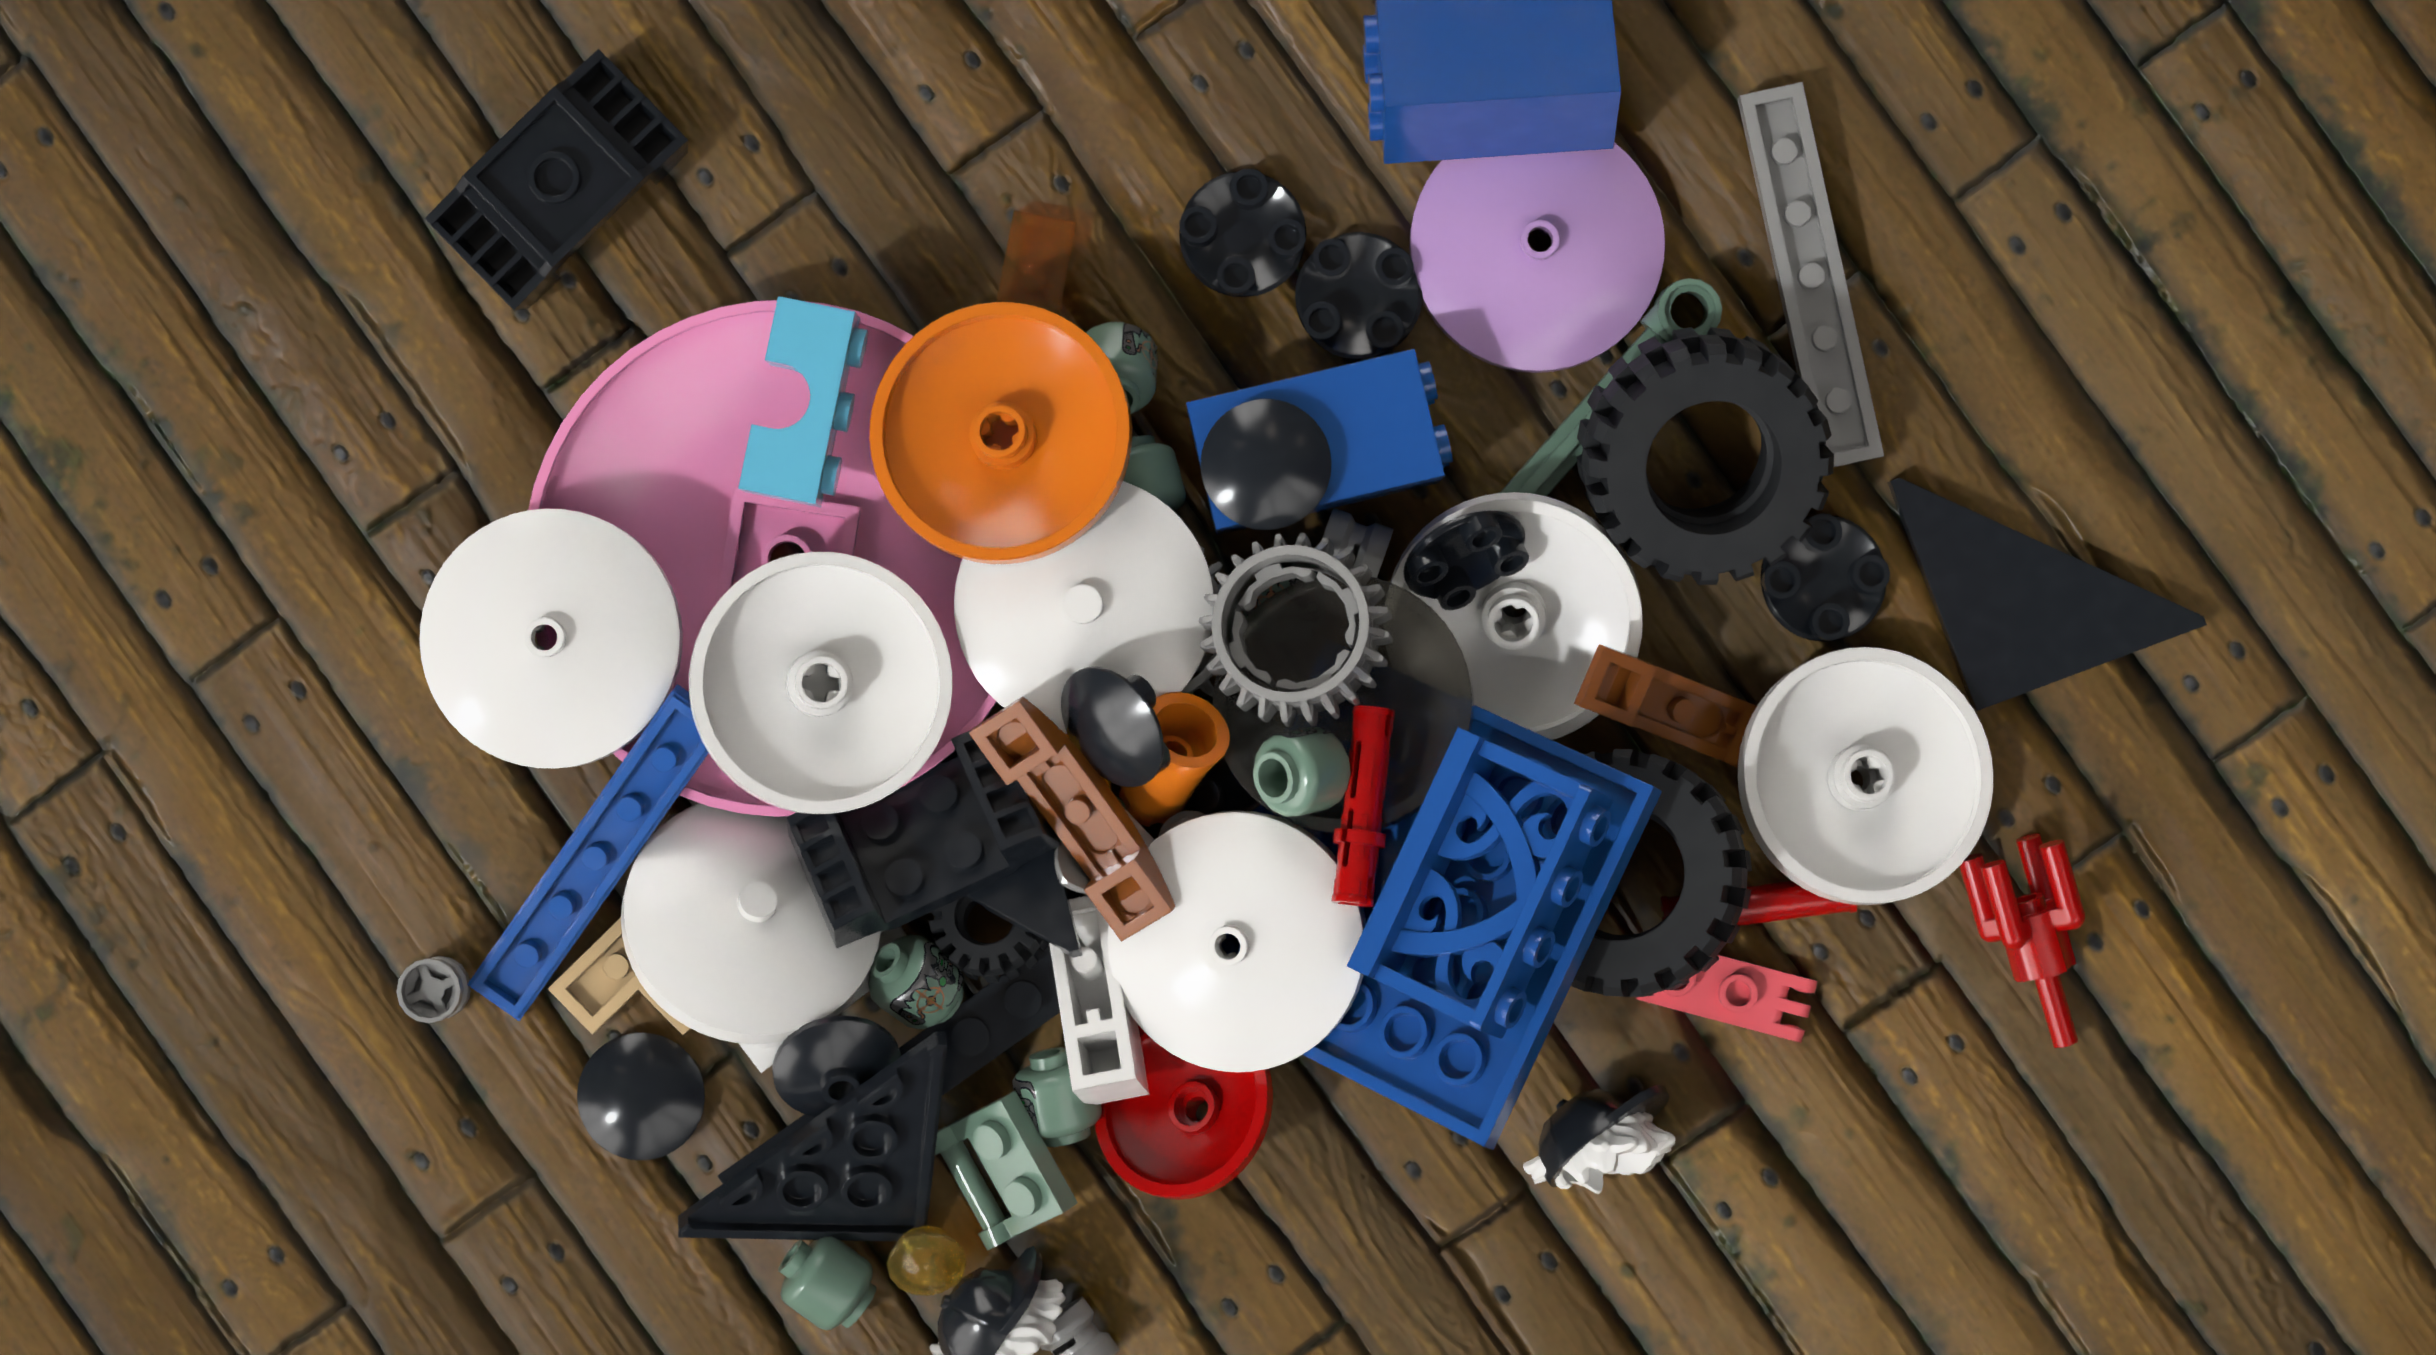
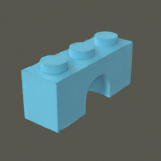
(798, 459)

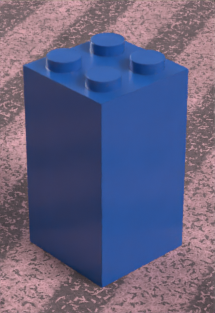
(1490, 77)
(1372, 421)

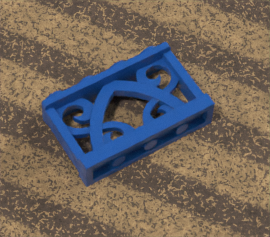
(1398, 918)

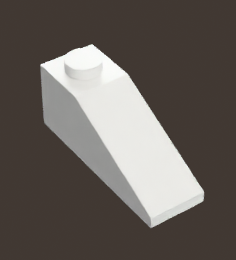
(1096, 1025)

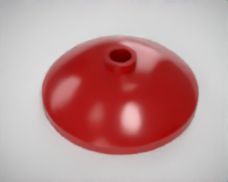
(1161, 1144)

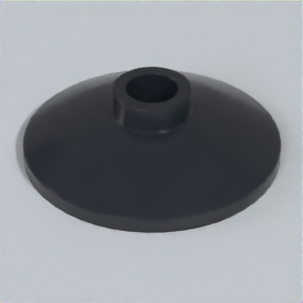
(830, 1060)

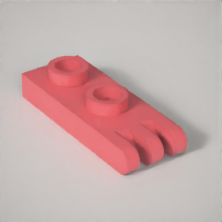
(1741, 996)

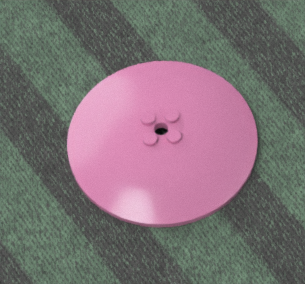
(663, 459)

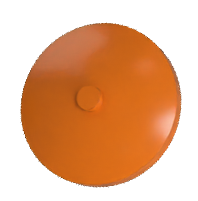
(1000, 433)

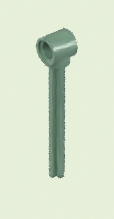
(1560, 450)

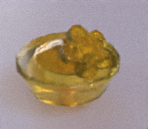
(926, 1261)

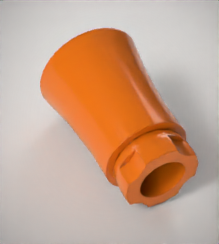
(1196, 742)

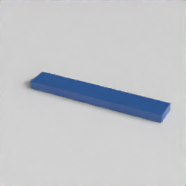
(593, 858)

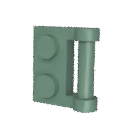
(1015, 1163)

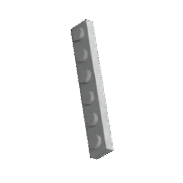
(1810, 267)

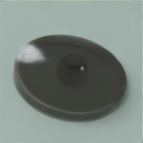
(1425, 682)

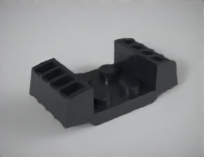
(556, 180)
(918, 845)

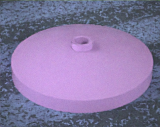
(1530, 305)

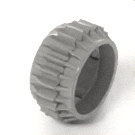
(1241, 592)

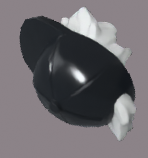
(1600, 1136)
(1000, 1311)

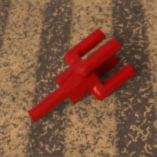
(2031, 924)

